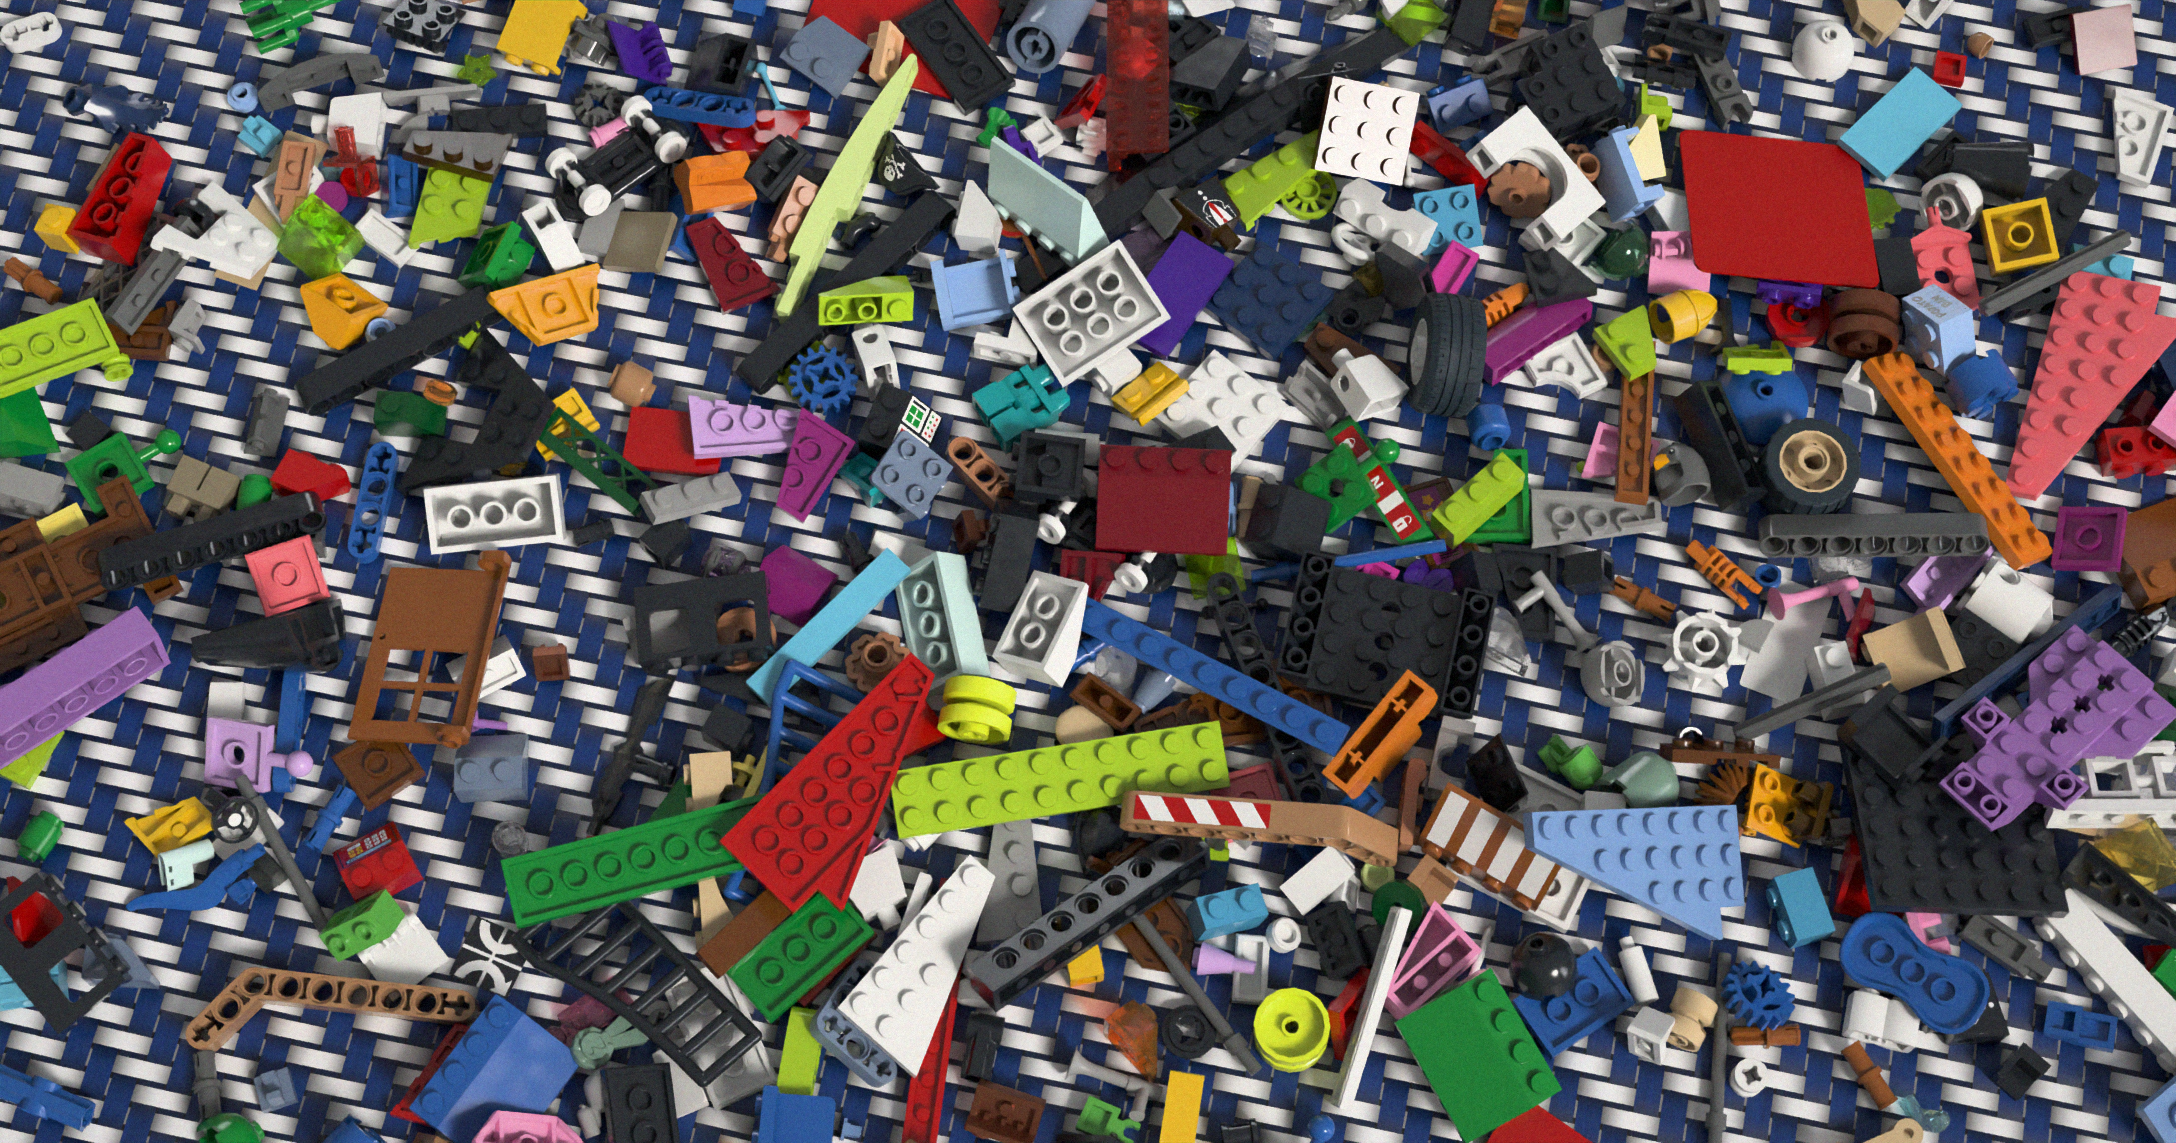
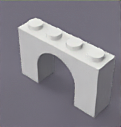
(1528, 140)

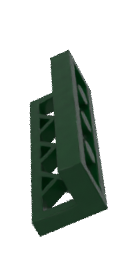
(584, 467)

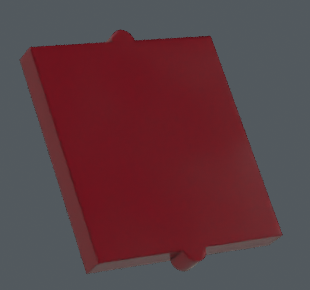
(1860, 624)

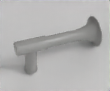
(1545, 589)
(1142, 1088)

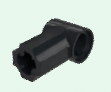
(982, 1039)

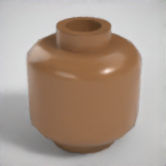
(631, 384)

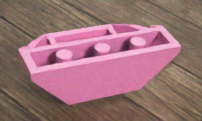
(525, 1128)

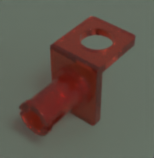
(349, 158)

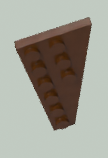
(1235, 726)

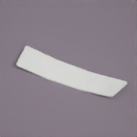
(904, 550)

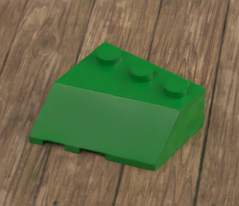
(25, 426)

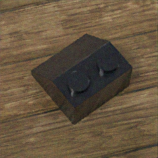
(1286, 523)

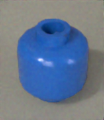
(1488, 426)

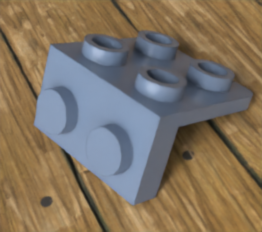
(910, 476)

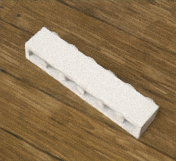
(2115, 976)

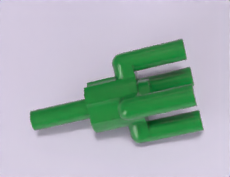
(284, 15)

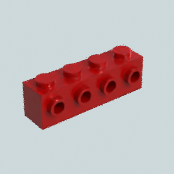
(2132, 452)

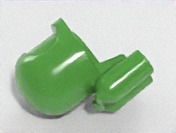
(1577, 765)

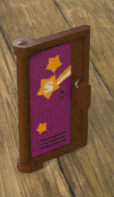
(1427, 498)

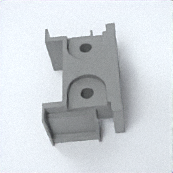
(1450, 736)

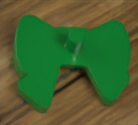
(996, 121)

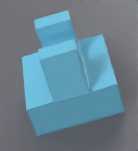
(259, 135)

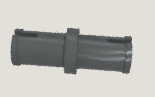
(207, 1084)

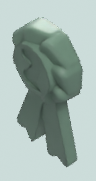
(594, 1047)

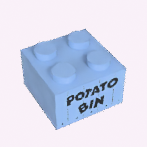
(1938, 329)

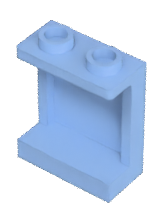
(1620, 178)
(975, 291)

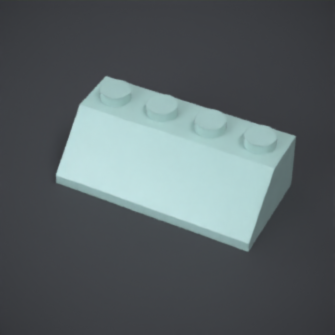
(942, 619)

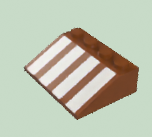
(1488, 847)

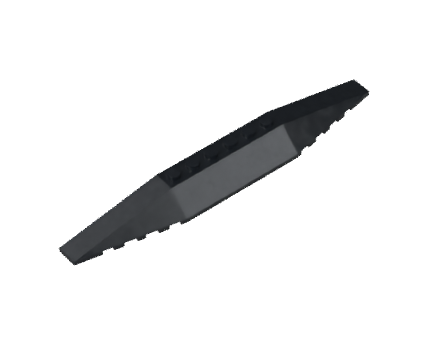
(1248, 117)

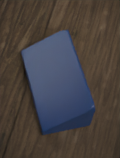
(398, 187)

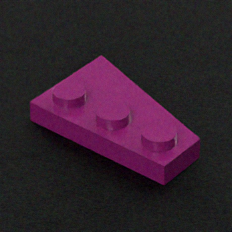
(811, 465)

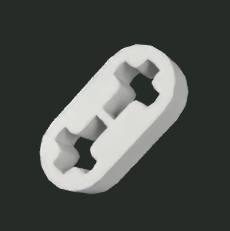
(31, 32)

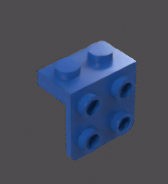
(793, 1118)

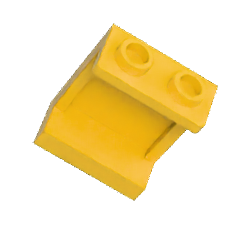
(538, 33)

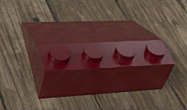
(1163, 500)

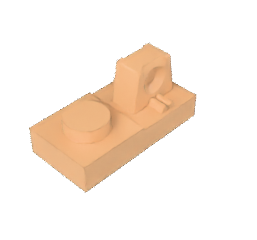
(885, 52)

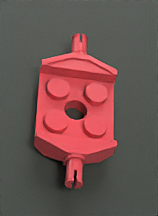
(1946, 251)

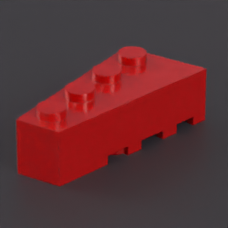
(122, 201)

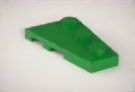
(1511, 521)

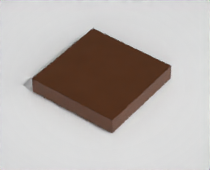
(378, 770)

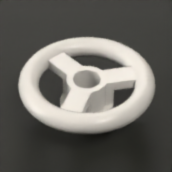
(1357, 249)

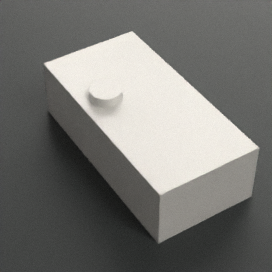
(495, 513)

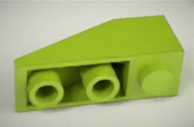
(867, 302)

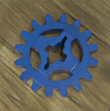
(812, 375)
(1757, 995)

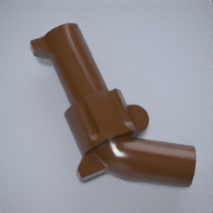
(1113, 859)

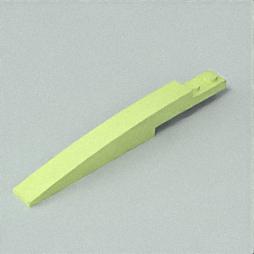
(843, 188)

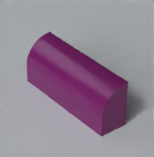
(1529, 333)

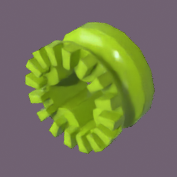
(117, 368)

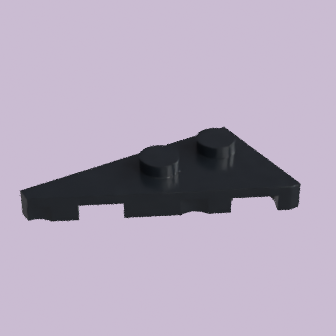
(735, 686)

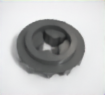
(597, 117)

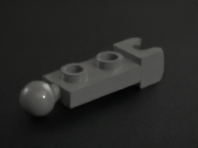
(1722, 90)

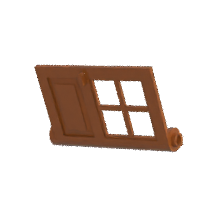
(433, 613)

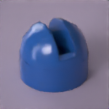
(1770, 574)

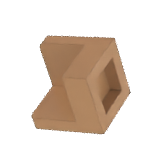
(1433, 880)

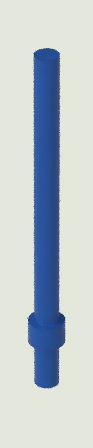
(1285, 571)

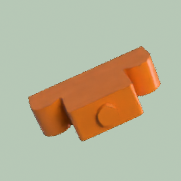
(1382, 737)

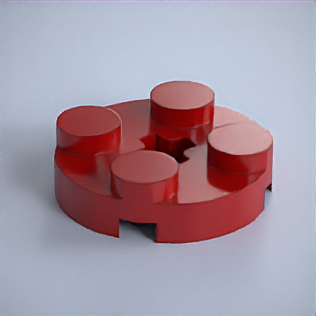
(1797, 333)

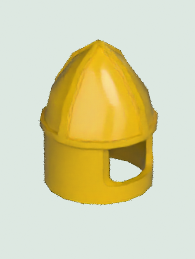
(1688, 311)

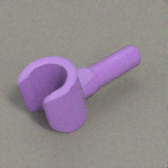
(483, 723)

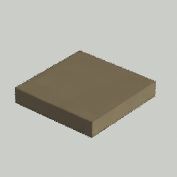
(640, 241)

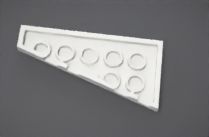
(910, 983)

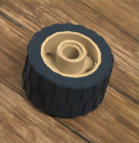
(1808, 468)

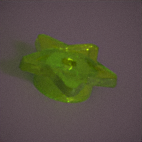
(481, 77)

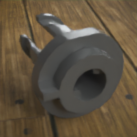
(1698, 9)

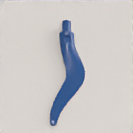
(209, 892)

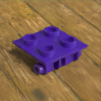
(641, 51)

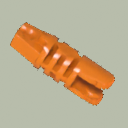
(1502, 303)
(1721, 571)

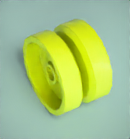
(977, 710)
(1291, 1050)

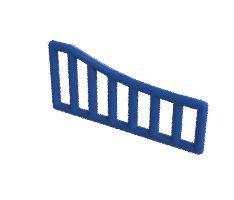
(778, 732)

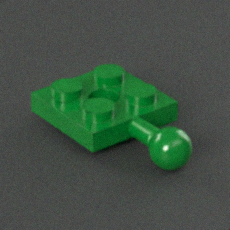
(119, 454)
(1357, 487)

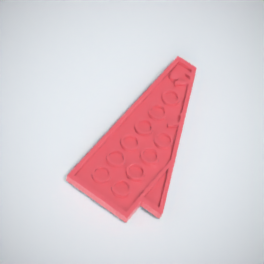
(2091, 358)

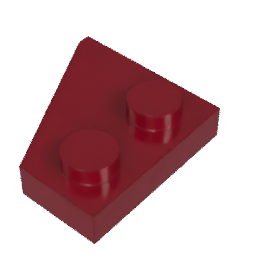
(1092, 568)

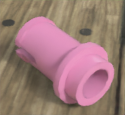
(604, 134)

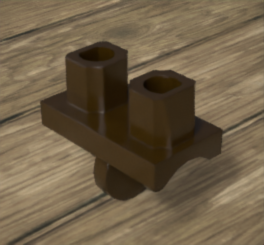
(1814, 813)

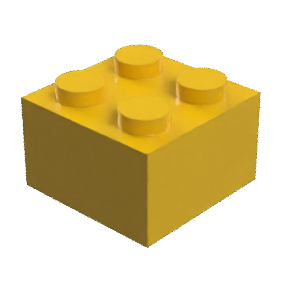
(2018, 237)

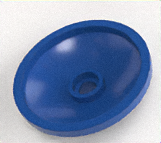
(1762, 414)

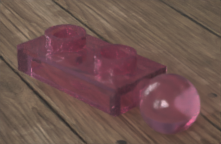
(585, 1014)

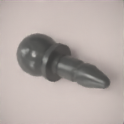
(1346, 7)

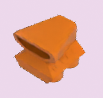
(714, 183)

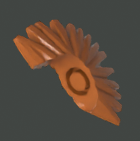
(1727, 790)

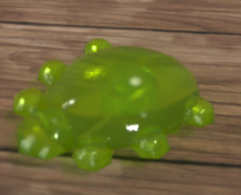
(1881, 207)

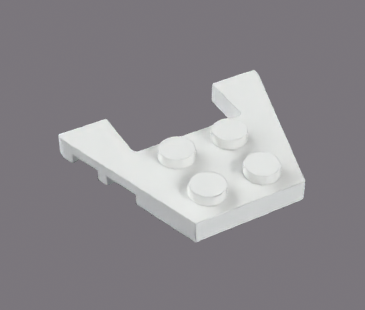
(232, 244)

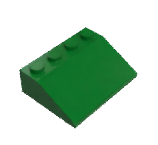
(1477, 1055)

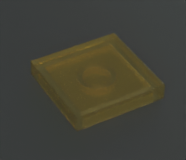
(2142, 853)

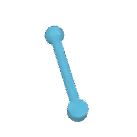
(761, 68)

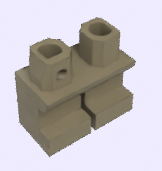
(202, 488)

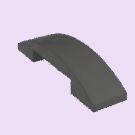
(316, 72)

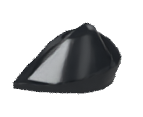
(1099, 834)

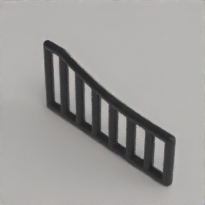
(632, 1012)

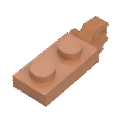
(293, 176)
(790, 216)

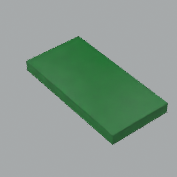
(798, 955)

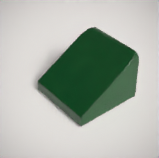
(1553, 10)

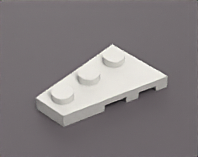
(2138, 135)

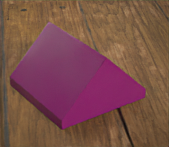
(796, 585)

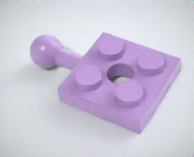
(257, 743)

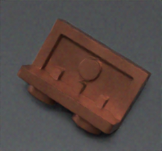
(1004, 1114)

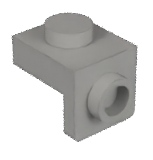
(185, 325)

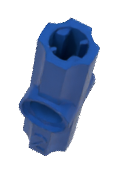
(45, 1099)

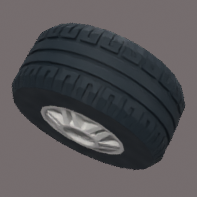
(1446, 354)

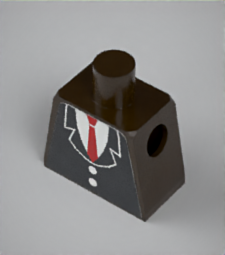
(1209, 214)

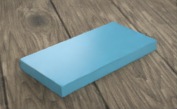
(1899, 124)

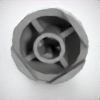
(1612, 674)

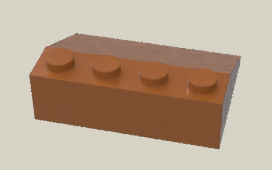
(2150, 555)

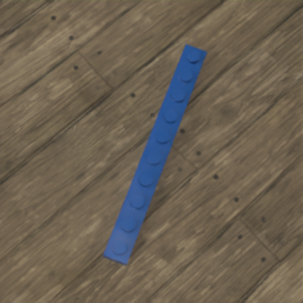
(1214, 678)

